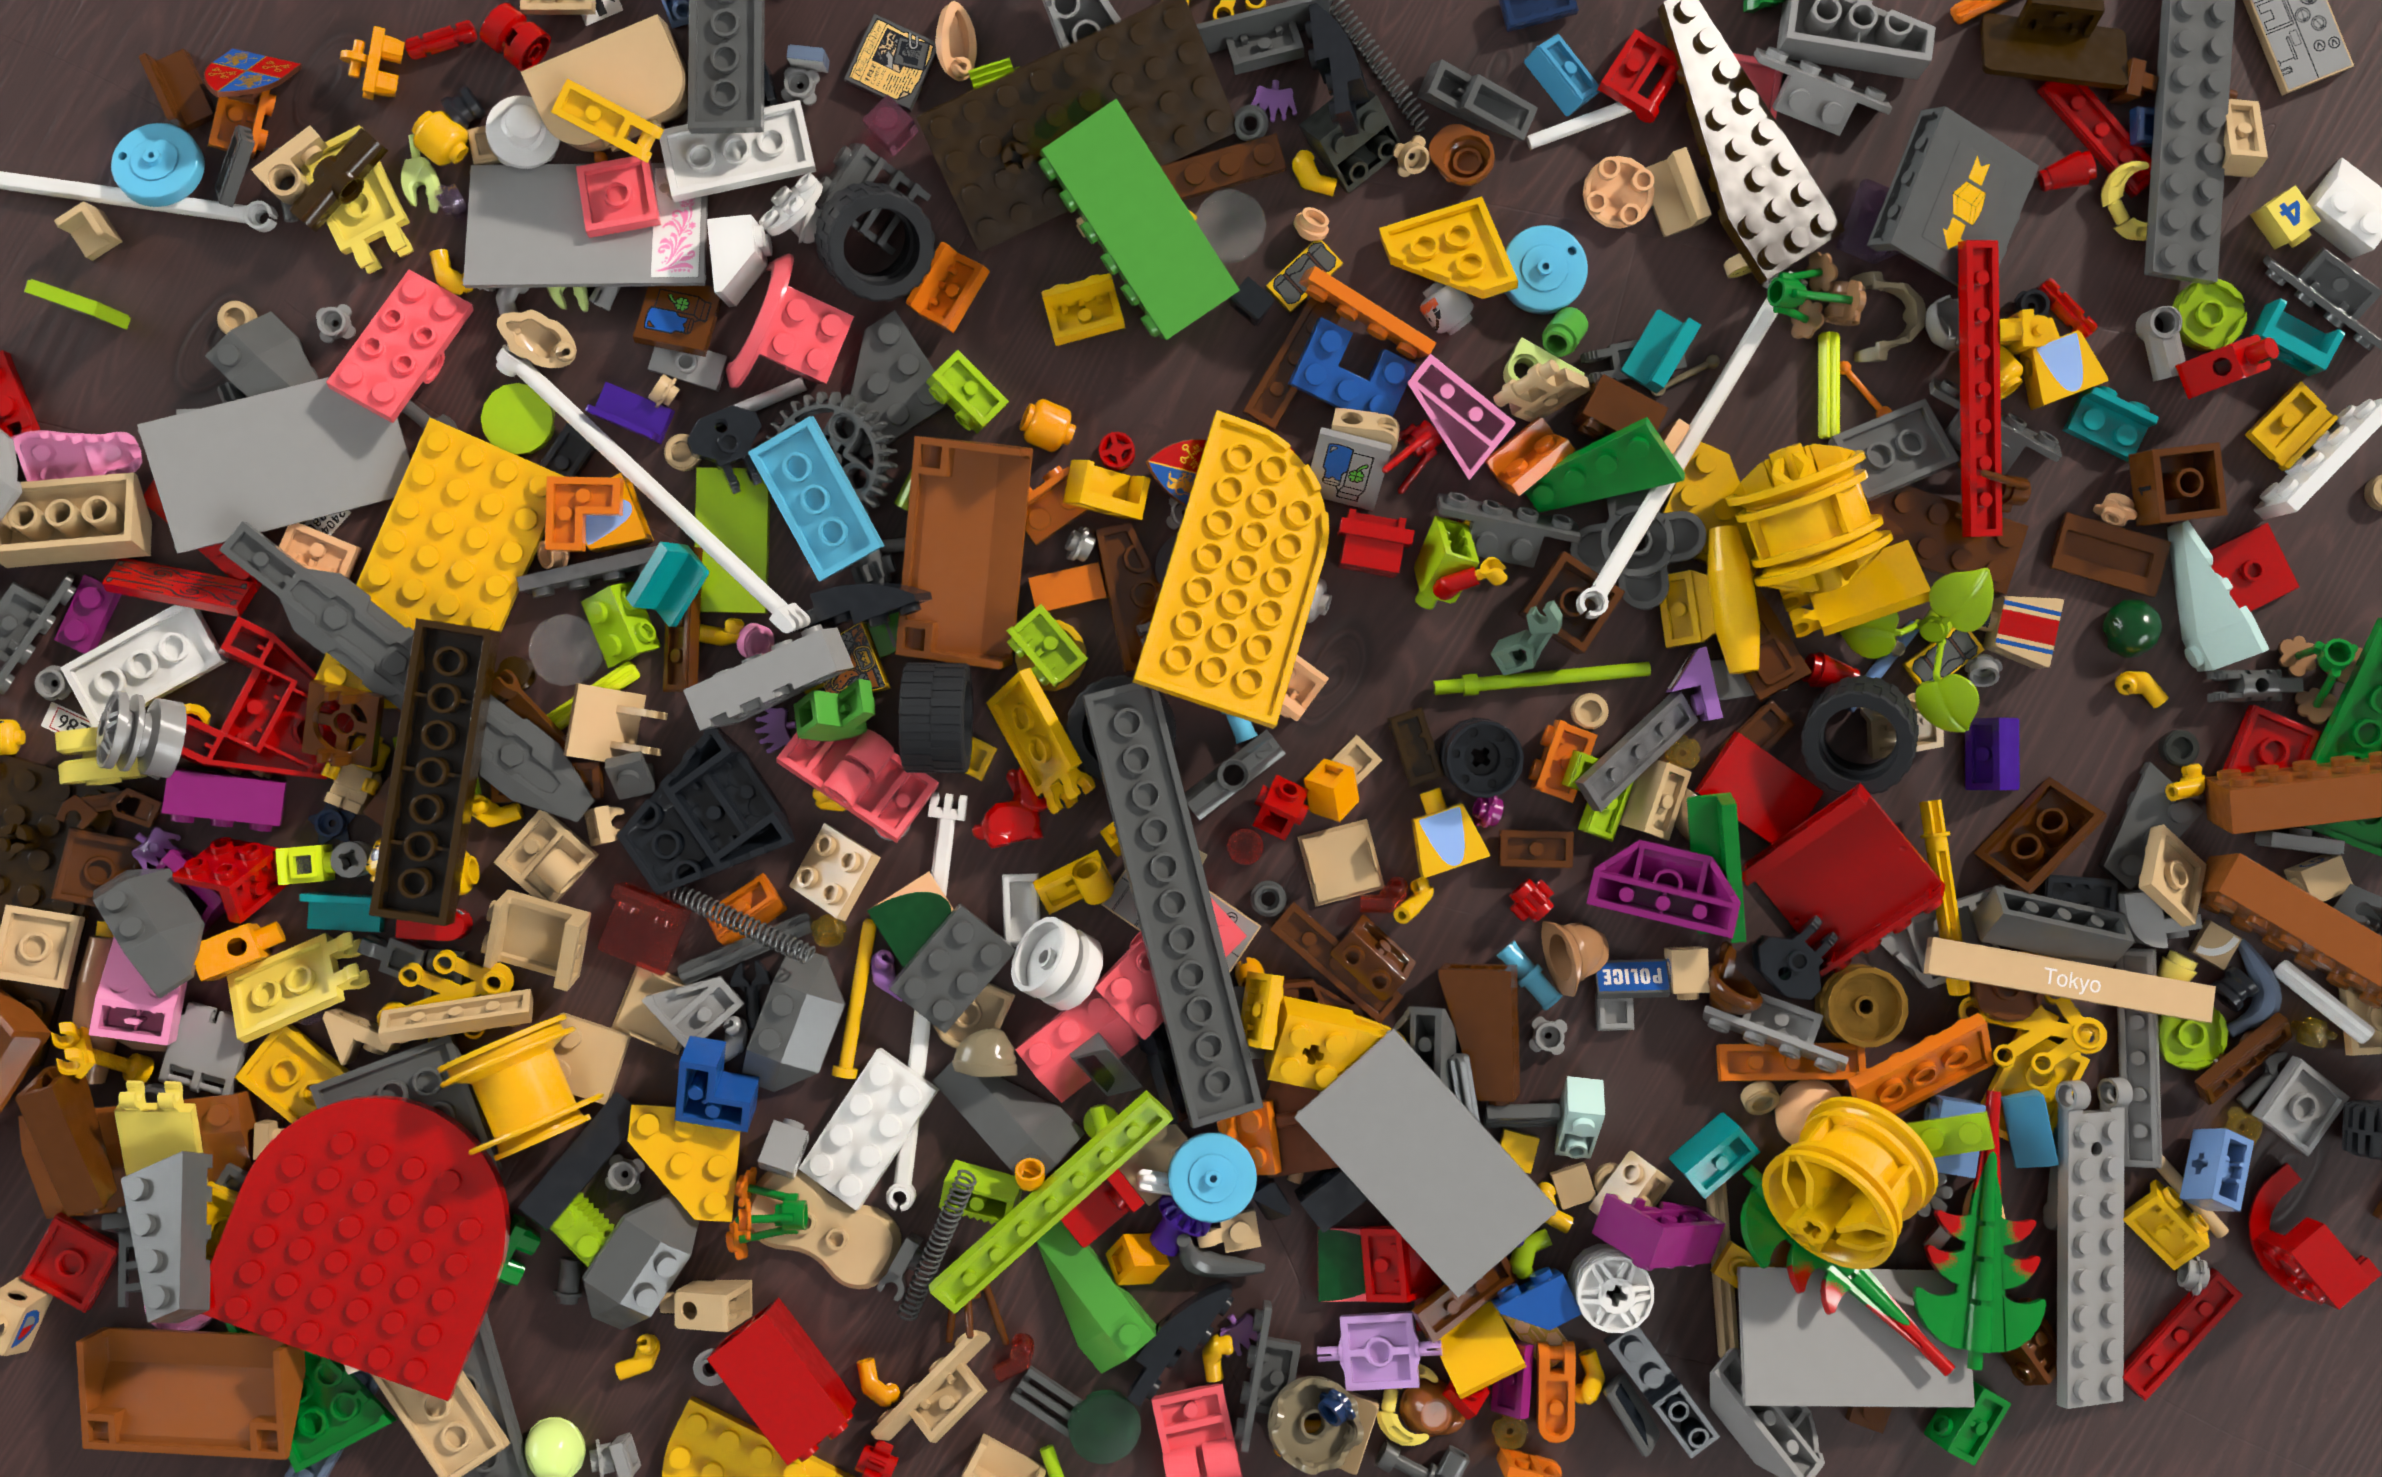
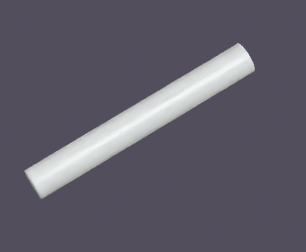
(1576, 125)
(772, 396)

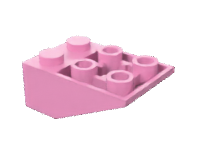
(129, 1007)

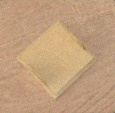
(1341, 862)
(636, 1018)

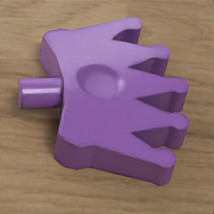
(1275, 99)
(776, 727)
(153, 846)
(1240, 1332)

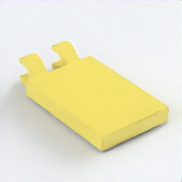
(369, 216)
(293, 985)
(155, 1129)

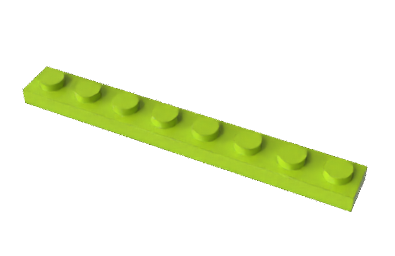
(1050, 1202)

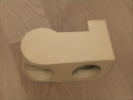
(1367, 425)

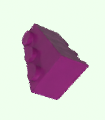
(224, 799)
(1660, 1235)

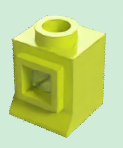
(304, 864)

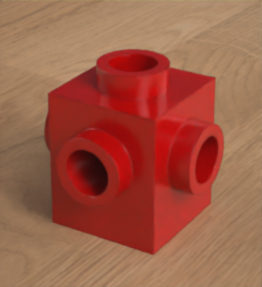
(1280, 807)

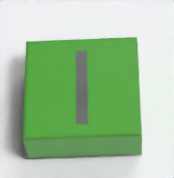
(886, 636)

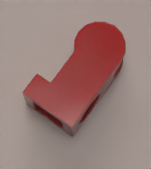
(423, 931)

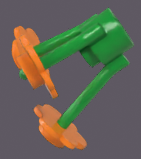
(790, 1215)

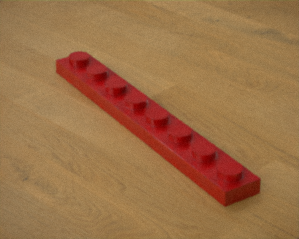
(1980, 386)

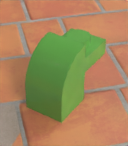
(833, 715)

